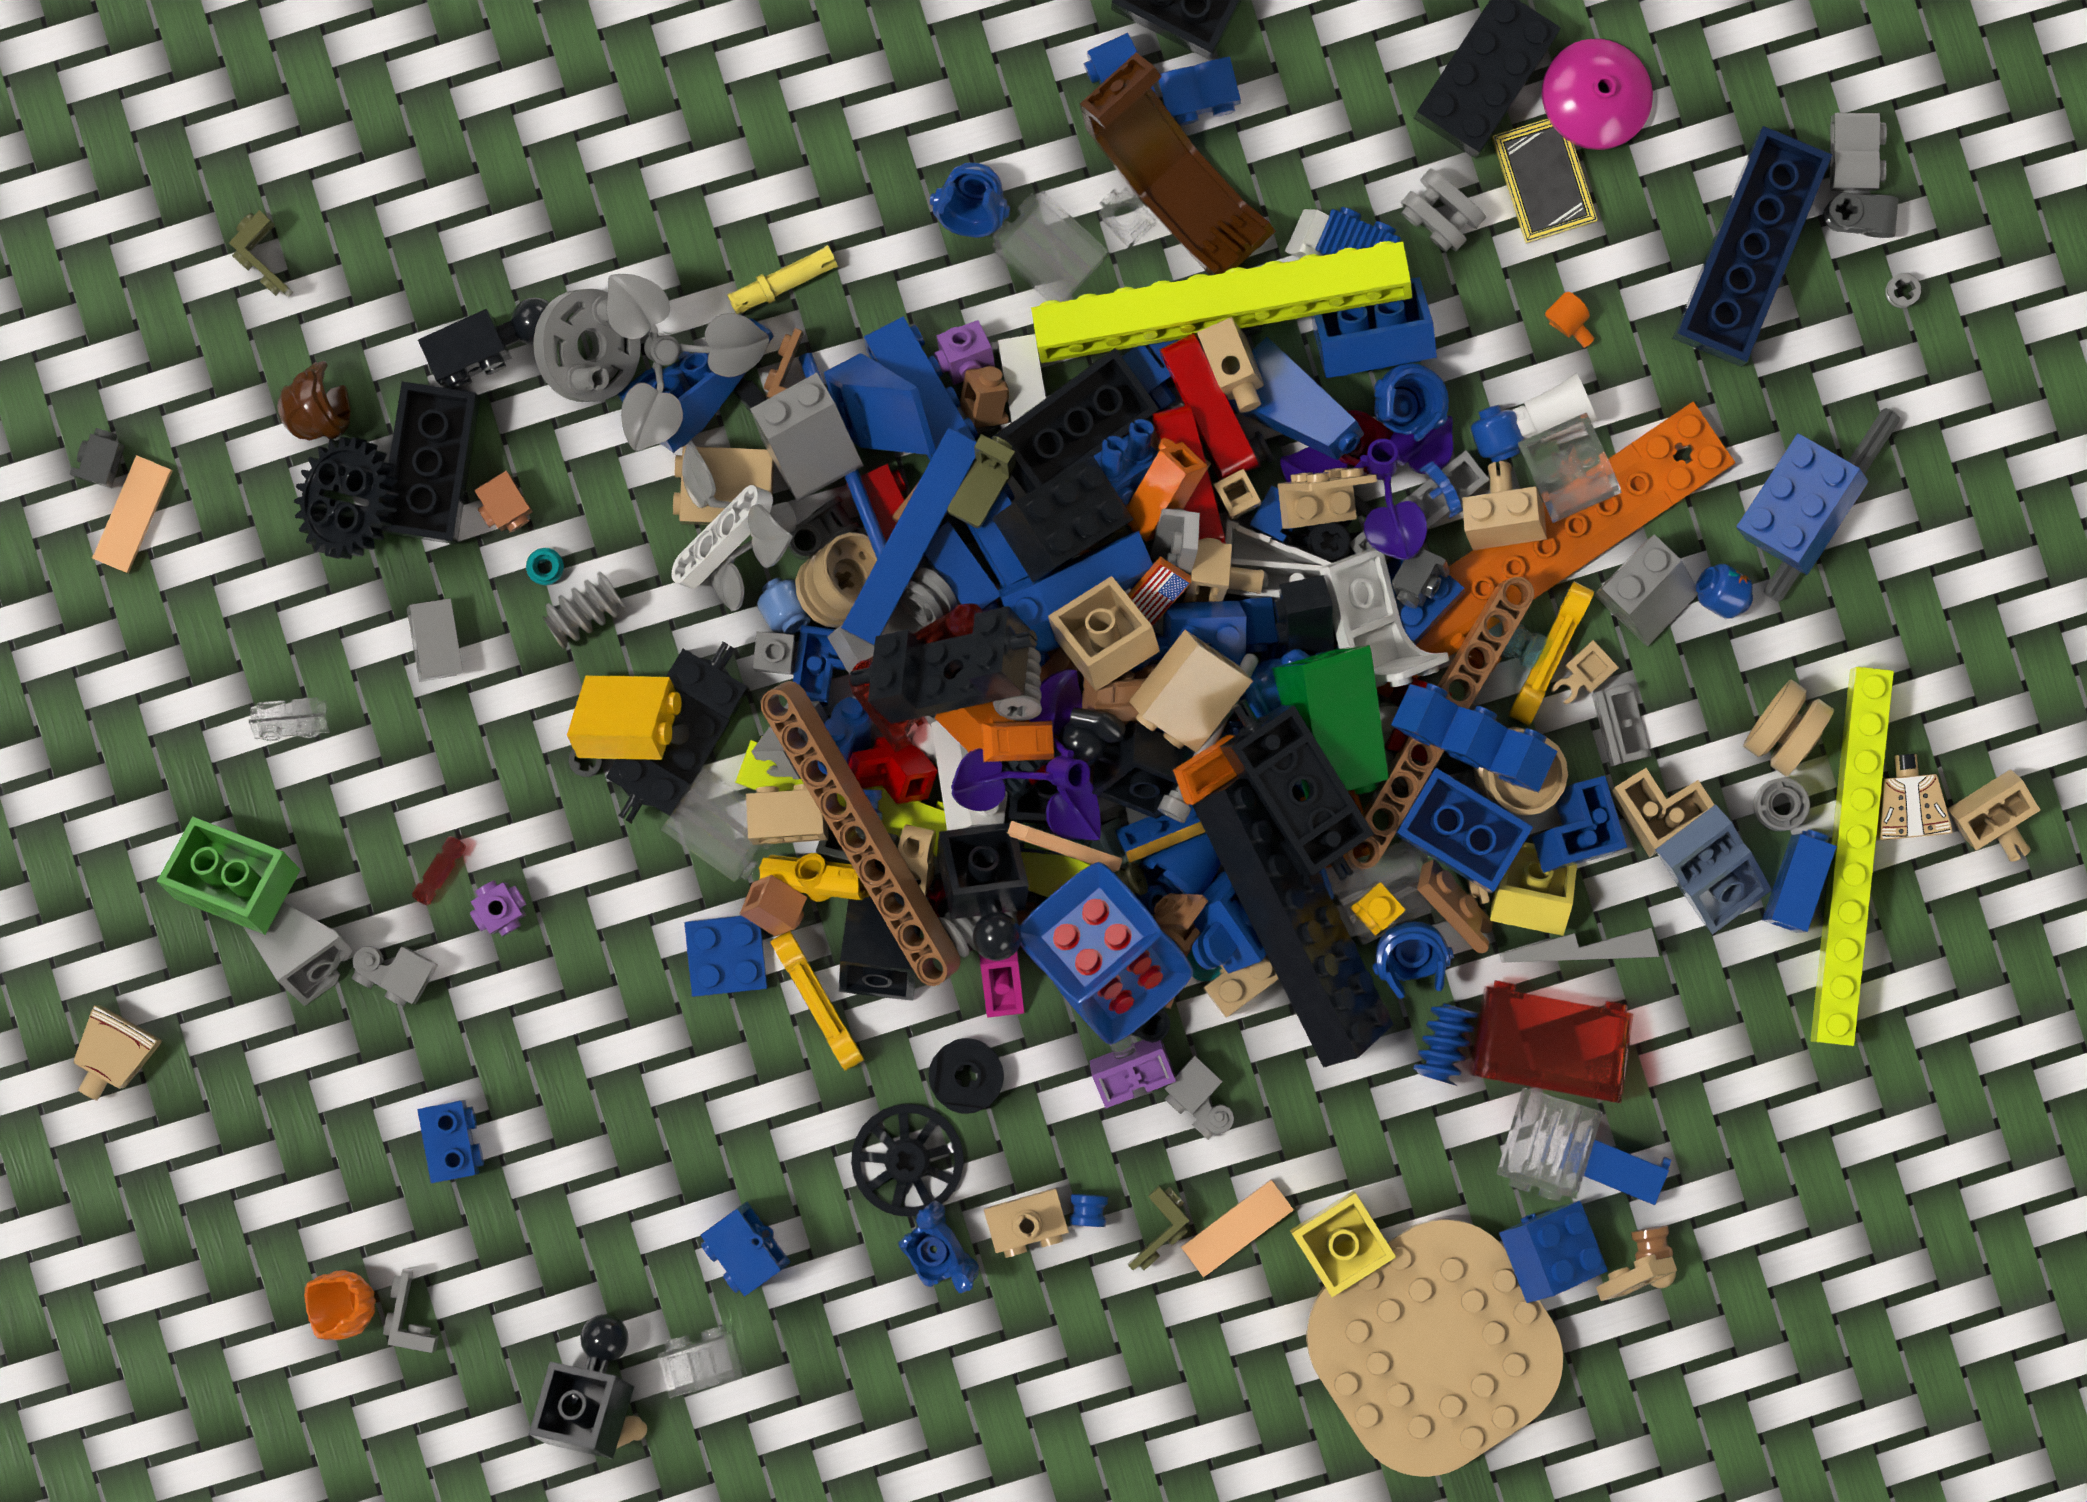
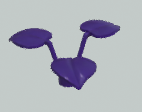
(1390, 529)
(1073, 810)

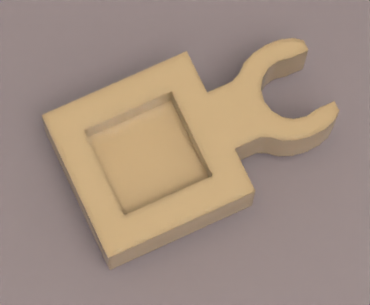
(1588, 670)

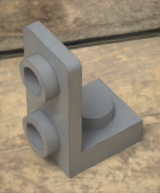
(417, 1336)

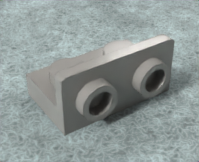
(1177, 538)

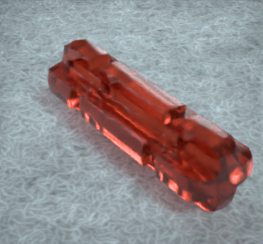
(438, 870)

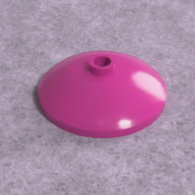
(1581, 109)

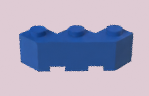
(1474, 737)

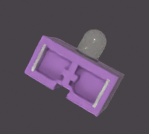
(1131, 1068)

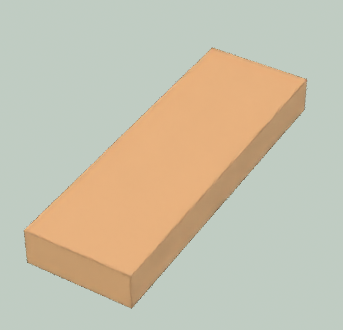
(132, 514)
(1063, 846)
(1237, 1228)

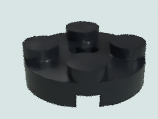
(953, 1058)

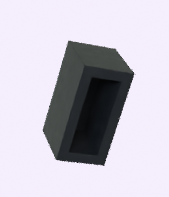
(1305, 616)

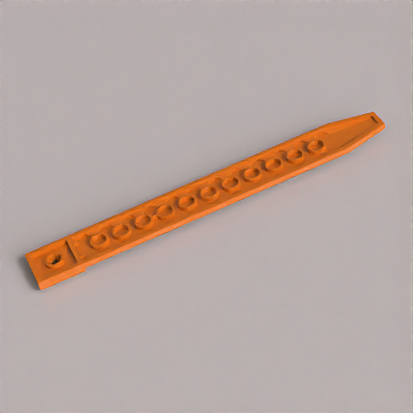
(1649, 486)

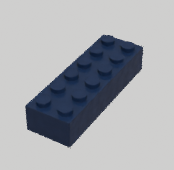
(1752, 246)

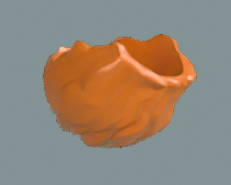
(339, 1305)

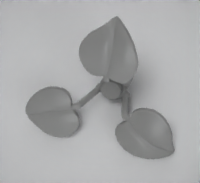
(633, 309)
(766, 528)

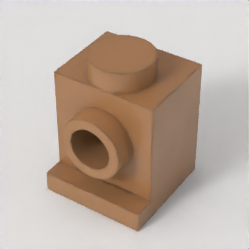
(984, 397)

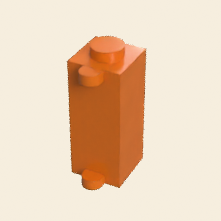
(1165, 485)

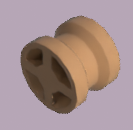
(1651, 1242)

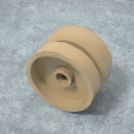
(1793, 731)
(1522, 800)

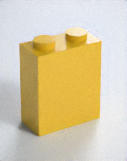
(624, 717)

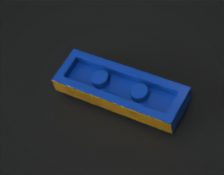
(1153, 834)

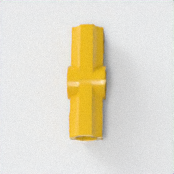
(815, 876)

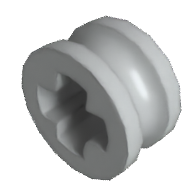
(1902, 302)

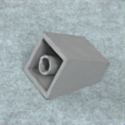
(806, 437)
(1648, 590)

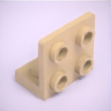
(1320, 496)

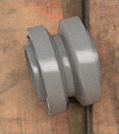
(927, 597)
(1799, 804)

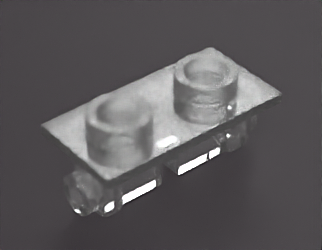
(272, 722)

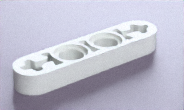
(718, 538)

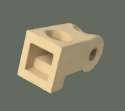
(1237, 495)
(917, 850)

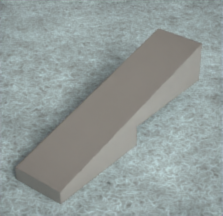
(1464, 476)
(1632, 945)

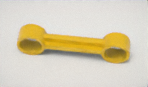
(1539, 678)
(817, 1000)

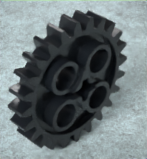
(354, 470)

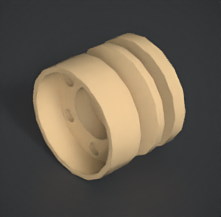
(834, 577)

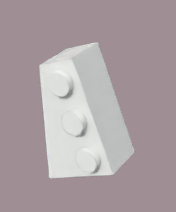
(948, 756)

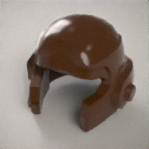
(309, 410)

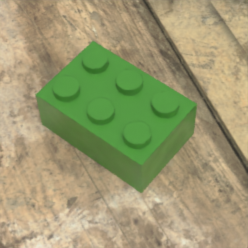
(228, 875)

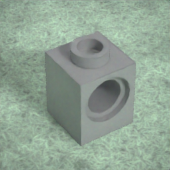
(774, 653)

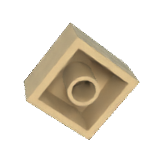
(1104, 633)

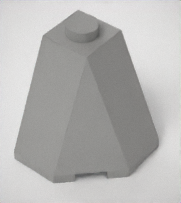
(301, 953)

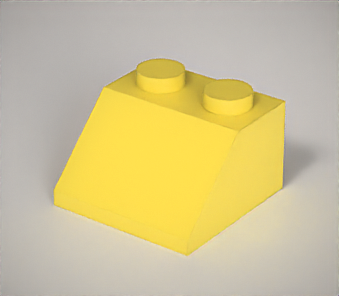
(1532, 897)
(1342, 1243)

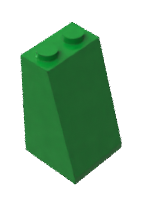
(1341, 709)

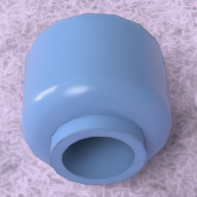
(781, 607)

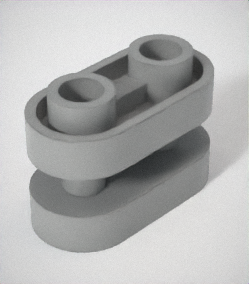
(1420, 211)

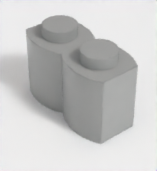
(1855, 151)

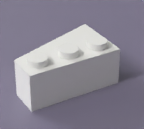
(1278, 561)

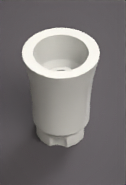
(1554, 407)

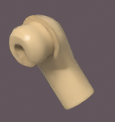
(632, 1430)

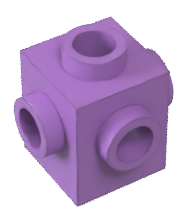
(963, 350)
(512, 908)

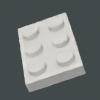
(1369, 615)

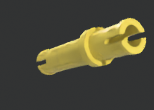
(776, 283)

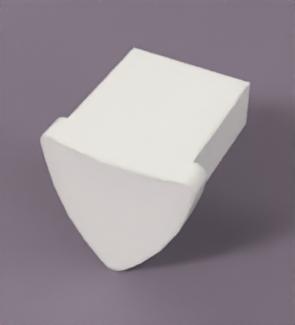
(1307, 233)

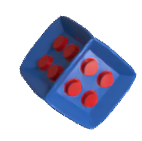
(1105, 953)

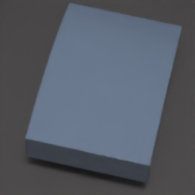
(1714, 869)

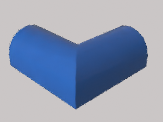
(816, 663)

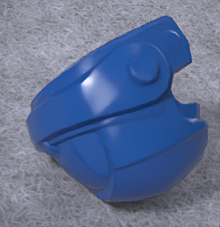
(971, 201)
(1411, 400)
(1412, 953)

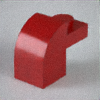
(903, 774)

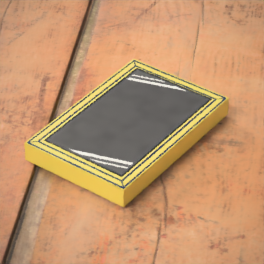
(1543, 180)

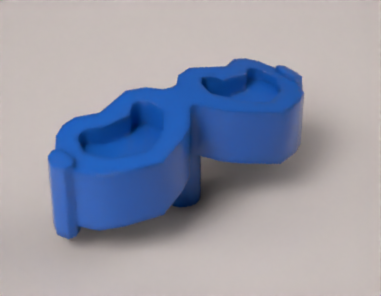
(1444, 486)

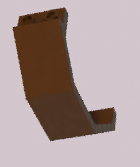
(1169, 170)

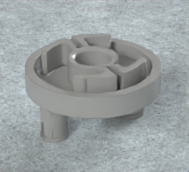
(576, 377)

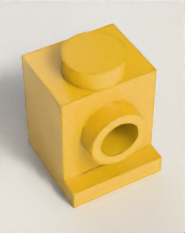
(1377, 908)

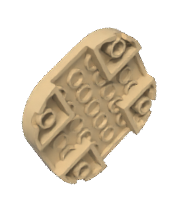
(1436, 1350)

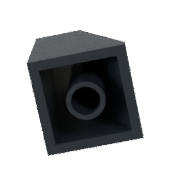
(872, 957)

